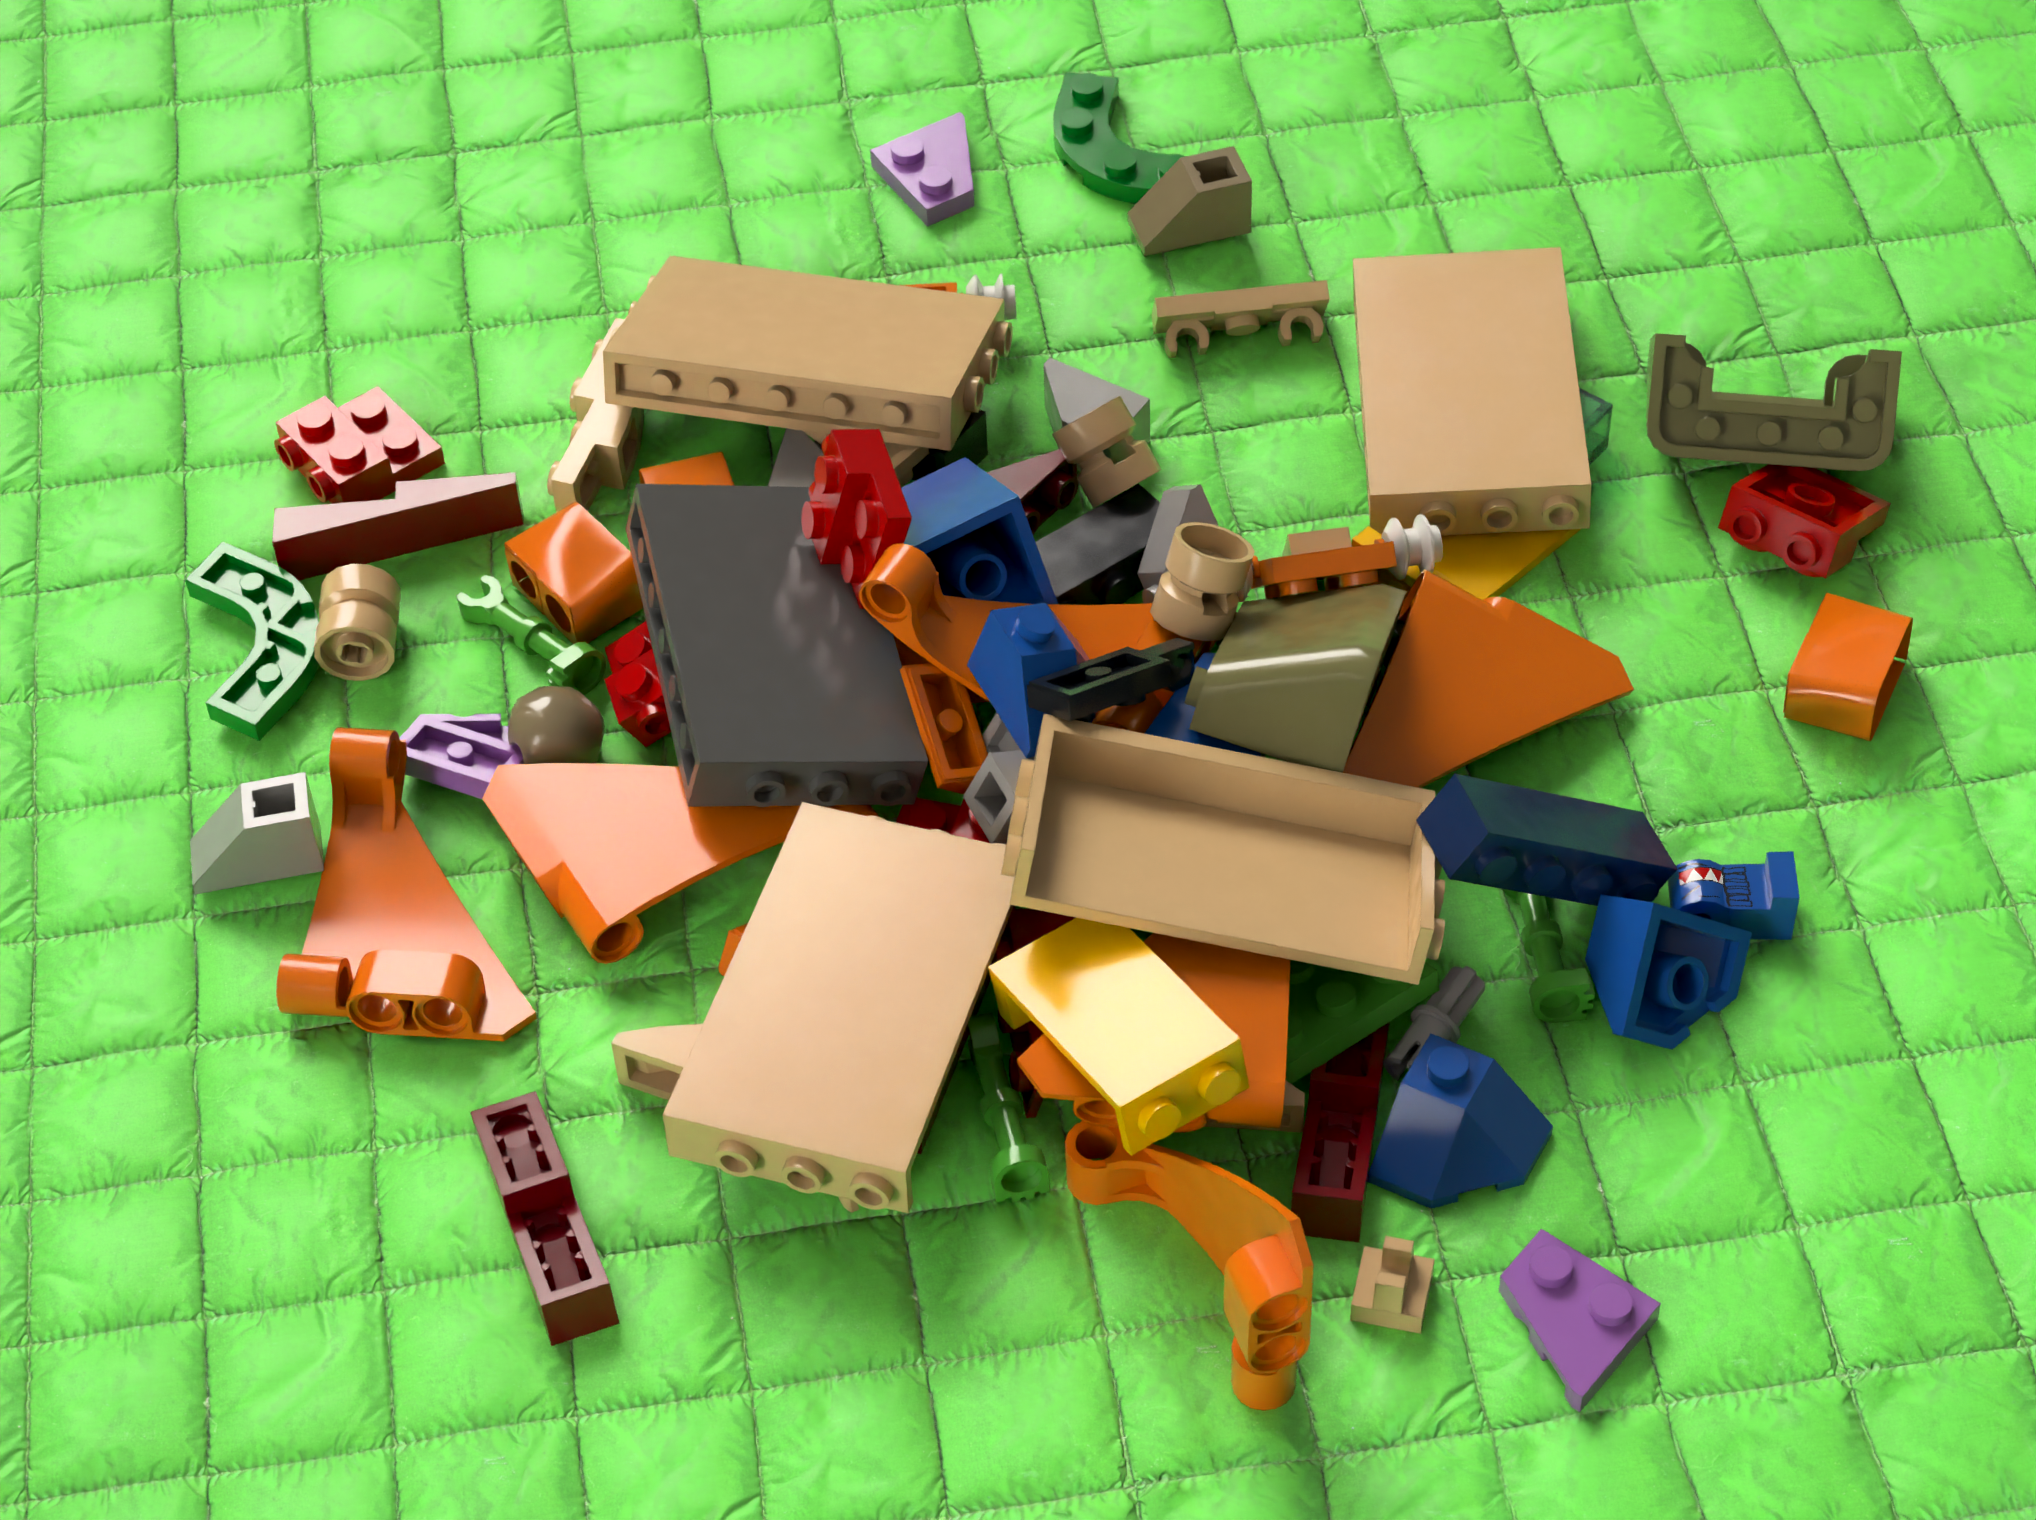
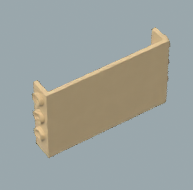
(806, 351)
(1470, 392)
(1225, 850)
(843, 1008)

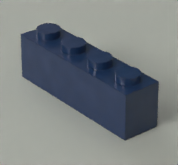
(1543, 843)

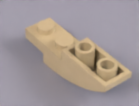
(601, 442)

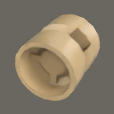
(1100, 429)
(1202, 581)
(357, 622)

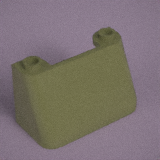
(1842, 432)
(1297, 673)

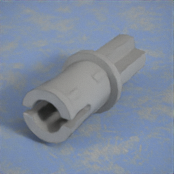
(1439, 1016)

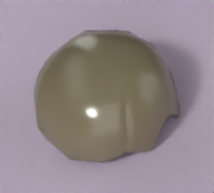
(556, 726)

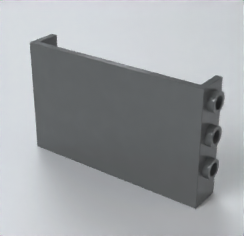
(766, 656)

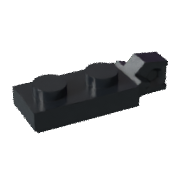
(1113, 680)

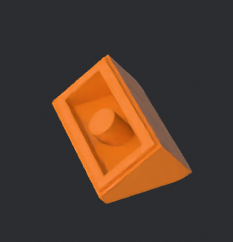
(945, 725)

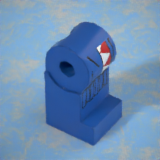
(1740, 895)

